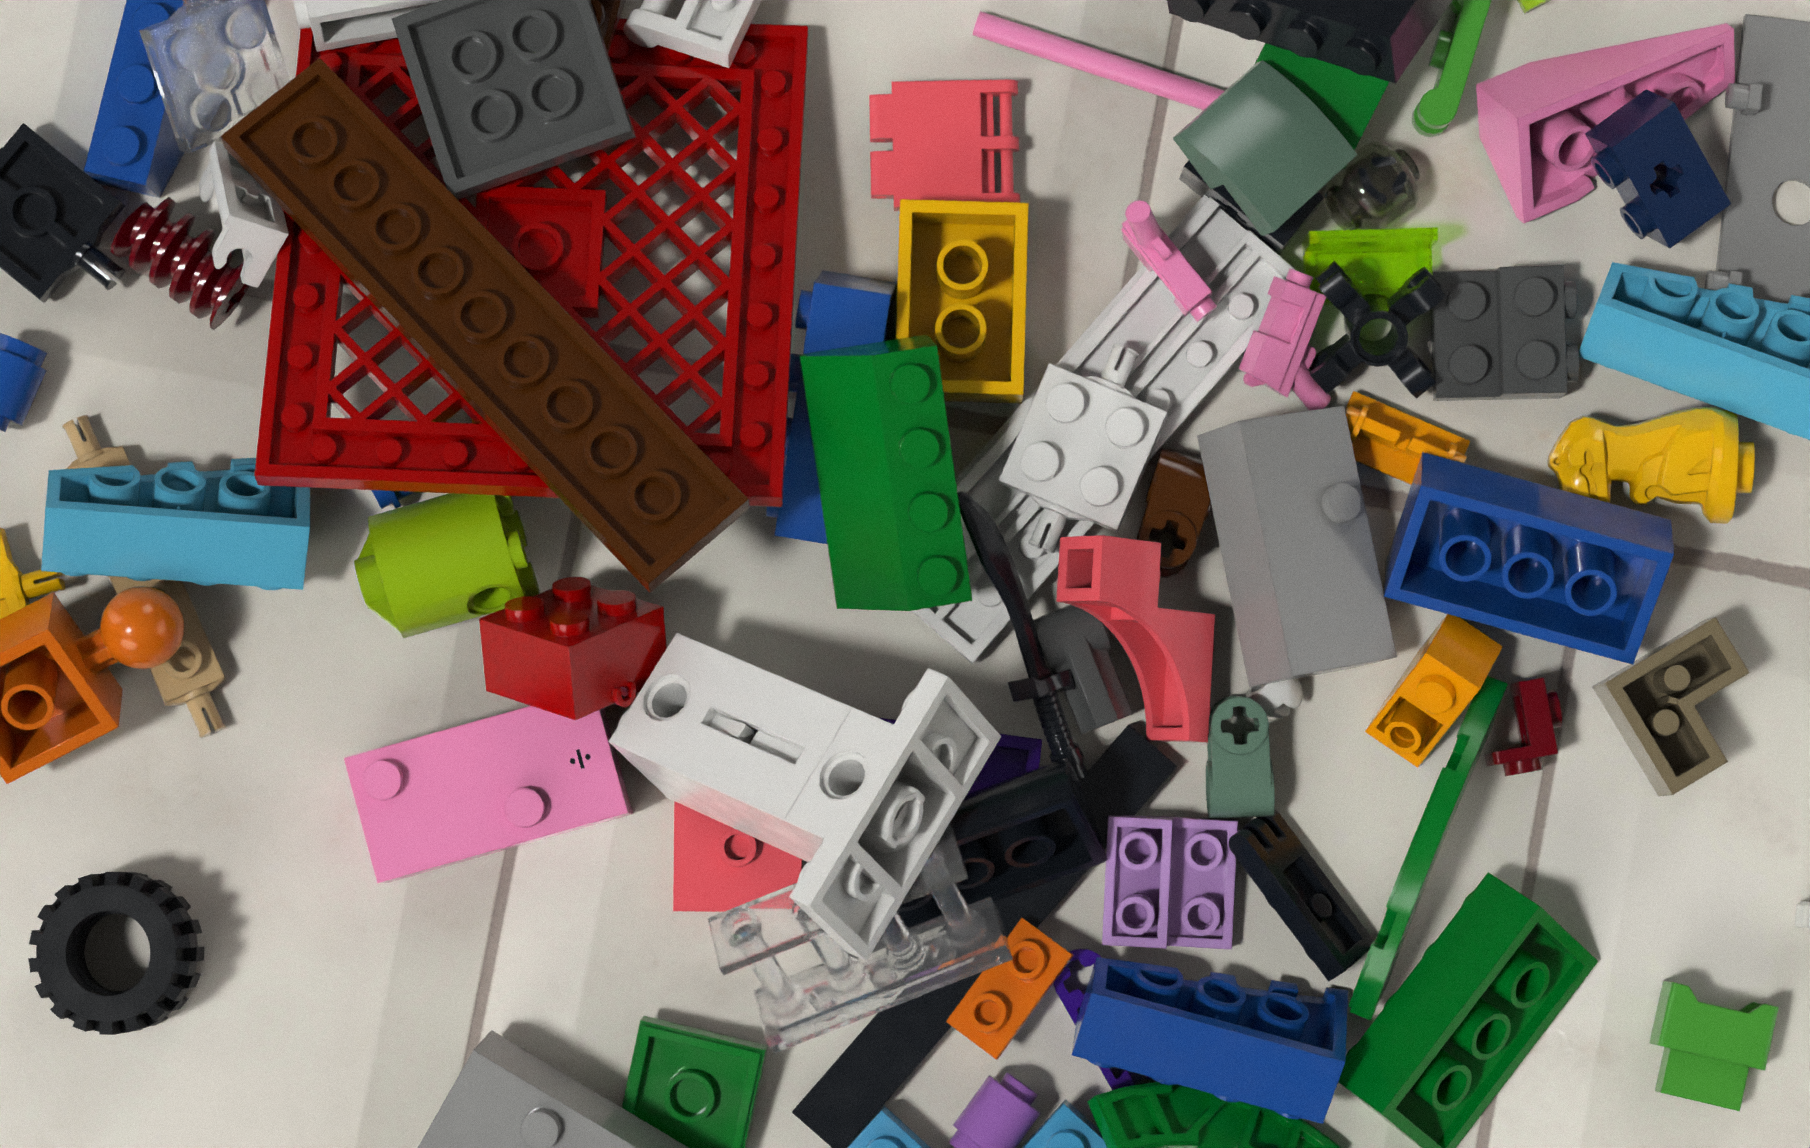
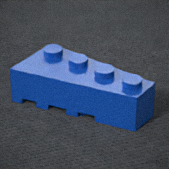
(836, 315)

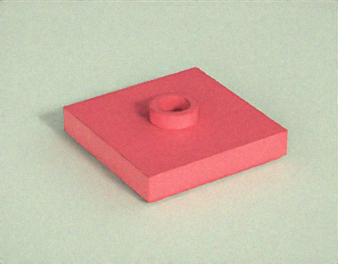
(723, 866)

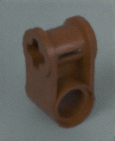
(1178, 505)

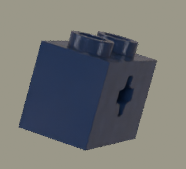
(1656, 169)

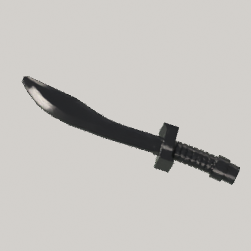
(1041, 684)

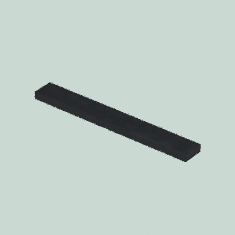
(907, 1032)

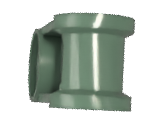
(1240, 772)

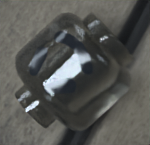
(1373, 189)

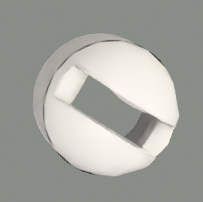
(1277, 697)

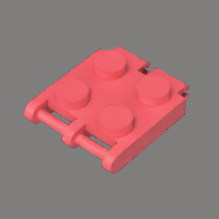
(943, 141)

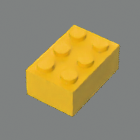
(966, 291)

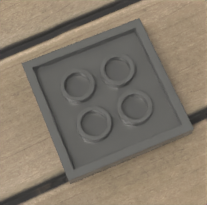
(511, 87)

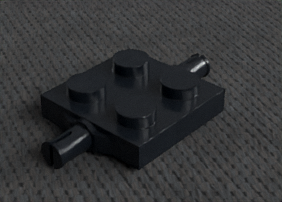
(51, 217)

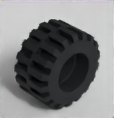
(62, 952)

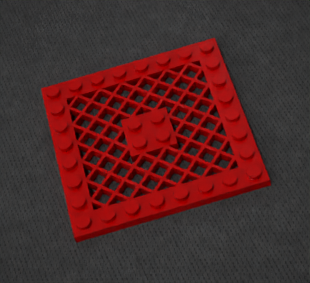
(561, 245)

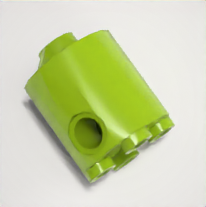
(444, 561)

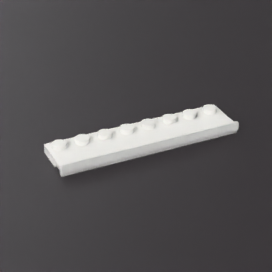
(1173, 372)

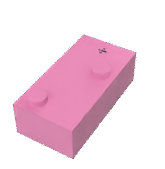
(485, 789)

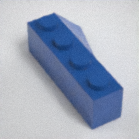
(132, 133)
(1216, 1035)

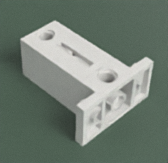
(811, 775)

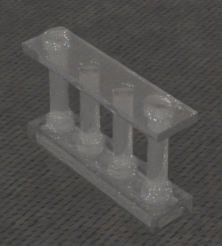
(847, 987)

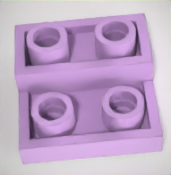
(1169, 882)

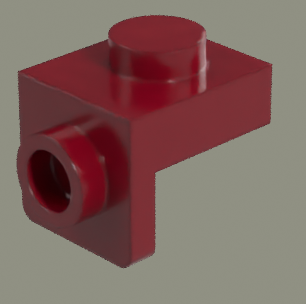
(1536, 717)

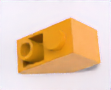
(1434, 689)

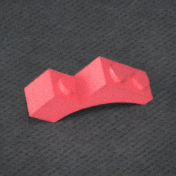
(1167, 647)

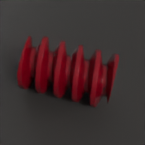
(180, 261)

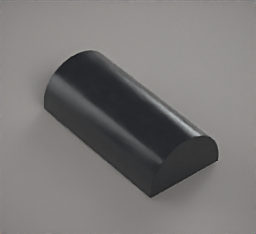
(1019, 837)

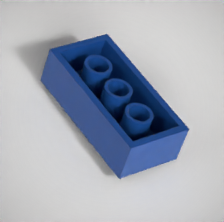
(1528, 558)

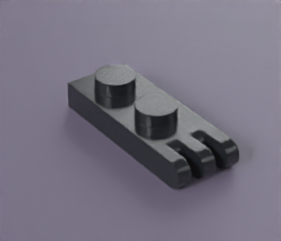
(1301, 894)

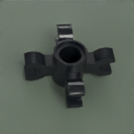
(1413, 299)

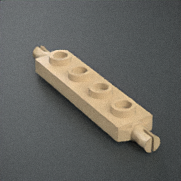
(194, 667)

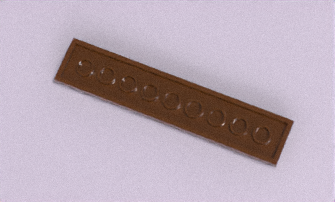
(486, 325)

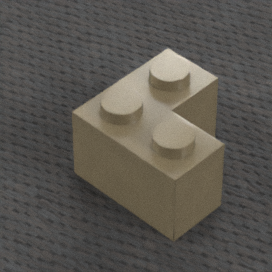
(1657, 702)

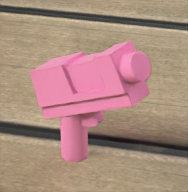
(1163, 257)
(1280, 349)

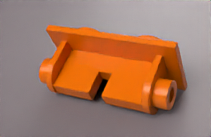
(1011, 991)

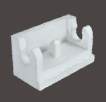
(247, 215)

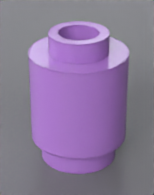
(996, 1115)

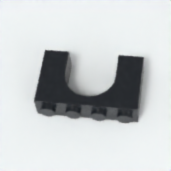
(1358, 35)

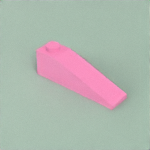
(1540, 111)

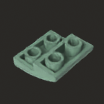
(1265, 146)

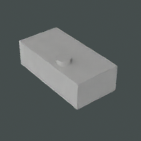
(1296, 545)
(523, 1102)

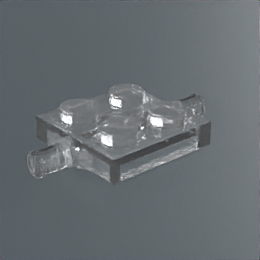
(214, 66)

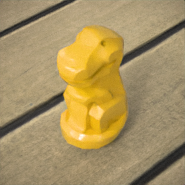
(1673, 457)

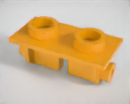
(1395, 440)

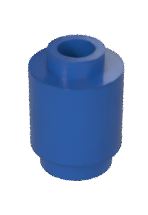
(19, 379)

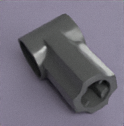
(1080, 643)

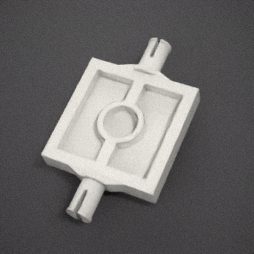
(1083, 448)

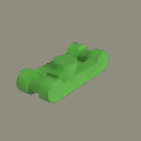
(1453, 57)

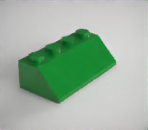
(886, 475)
(1466, 1016)

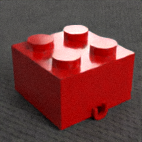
(572, 647)

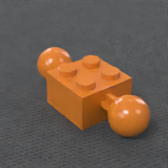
(58, 679)

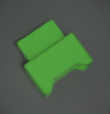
(1709, 1046)

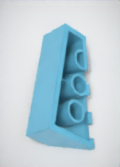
(1706, 343)
(177, 525)

